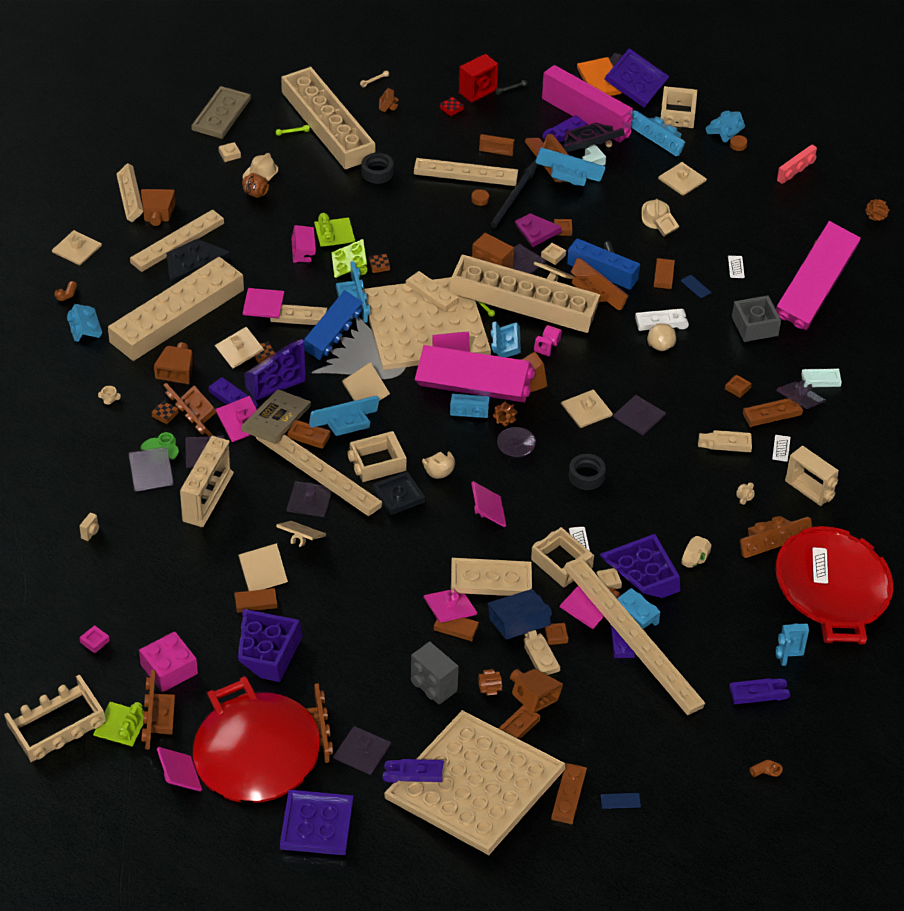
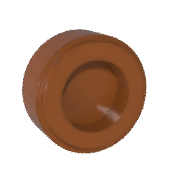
(738, 143)
(480, 197)

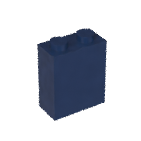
(519, 613)

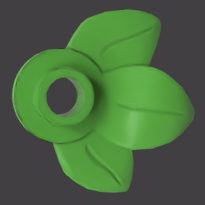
(164, 440)

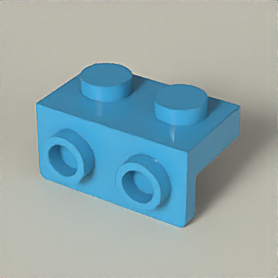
(726, 125)
(83, 321)
(506, 339)
(469, 405)
(639, 608)
(791, 641)

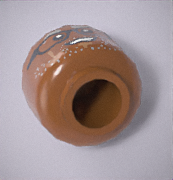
(255, 185)

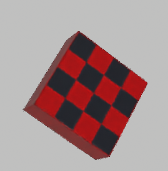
(451, 106)

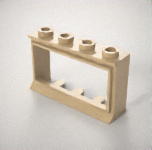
(213, 458)
(64, 736)

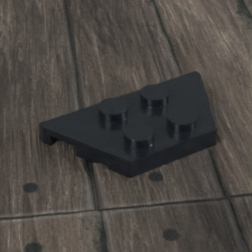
(589, 135)
(192, 257)

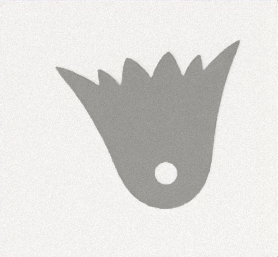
(357, 354)

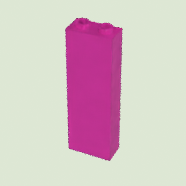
(585, 101)
(817, 275)
(475, 373)

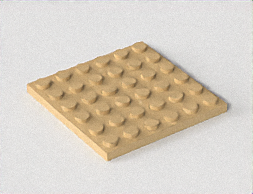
(406, 321)
(485, 782)

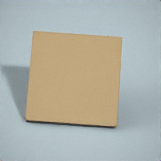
(682, 178)
(76, 247)
(554, 272)
(239, 347)
(365, 383)
(587, 408)
(301, 532)
(263, 568)

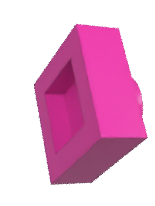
(94, 639)

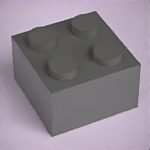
(756, 318)
(434, 673)

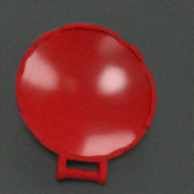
(856, 586)
(255, 744)

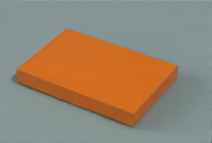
(595, 71)

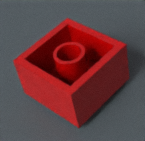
(478, 78)

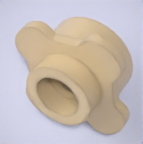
(109, 394)
(745, 492)

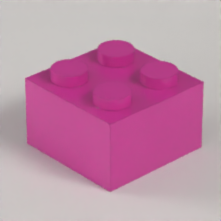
(170, 660)

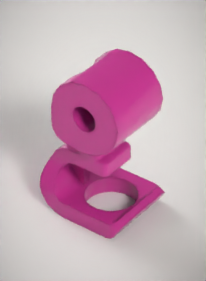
(550, 337)

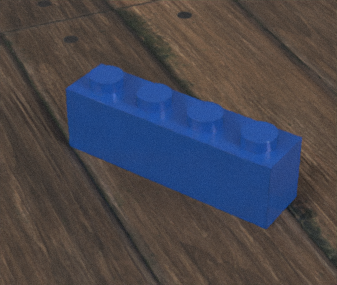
(610, 265)
(332, 324)

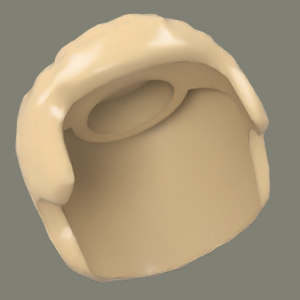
(661, 337)
(439, 465)

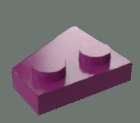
(537, 229)

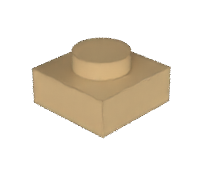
(229, 152)
(666, 224)
(553, 253)
(89, 526)
(610, 578)

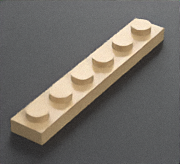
(464, 171)
(184, 235)

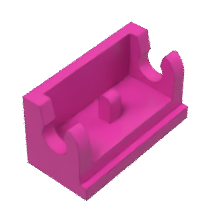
(303, 243)

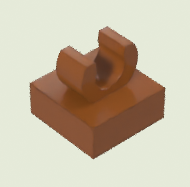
(388, 100)

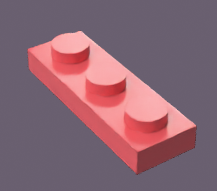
(797, 164)

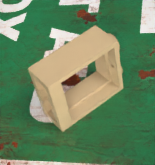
(682, 97)
(376, 444)
(795, 476)
(552, 541)

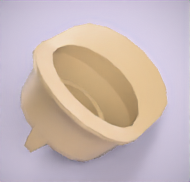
(263, 166)
(652, 211)

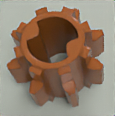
(877, 210)
(500, 411)
(490, 682)

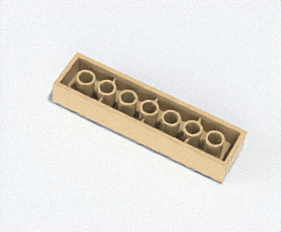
(327, 117)
(524, 293)
(175, 308)

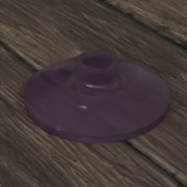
(516, 441)

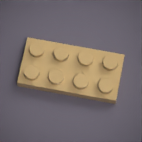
(490, 576)

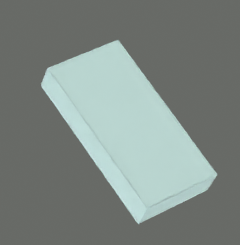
(821, 377)

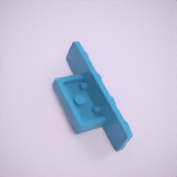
(658, 132)
(569, 167)
(355, 288)
(346, 416)

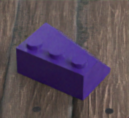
(278, 371)
(645, 566)
(268, 643)

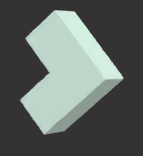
(594, 155)

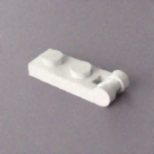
(674, 318)

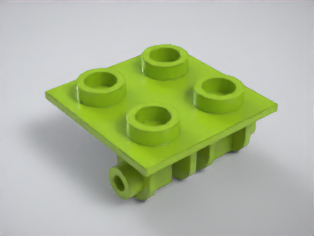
(333, 231)
(353, 252)
(121, 723)

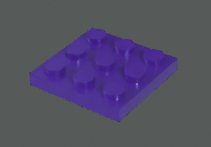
(636, 77)
(316, 822)

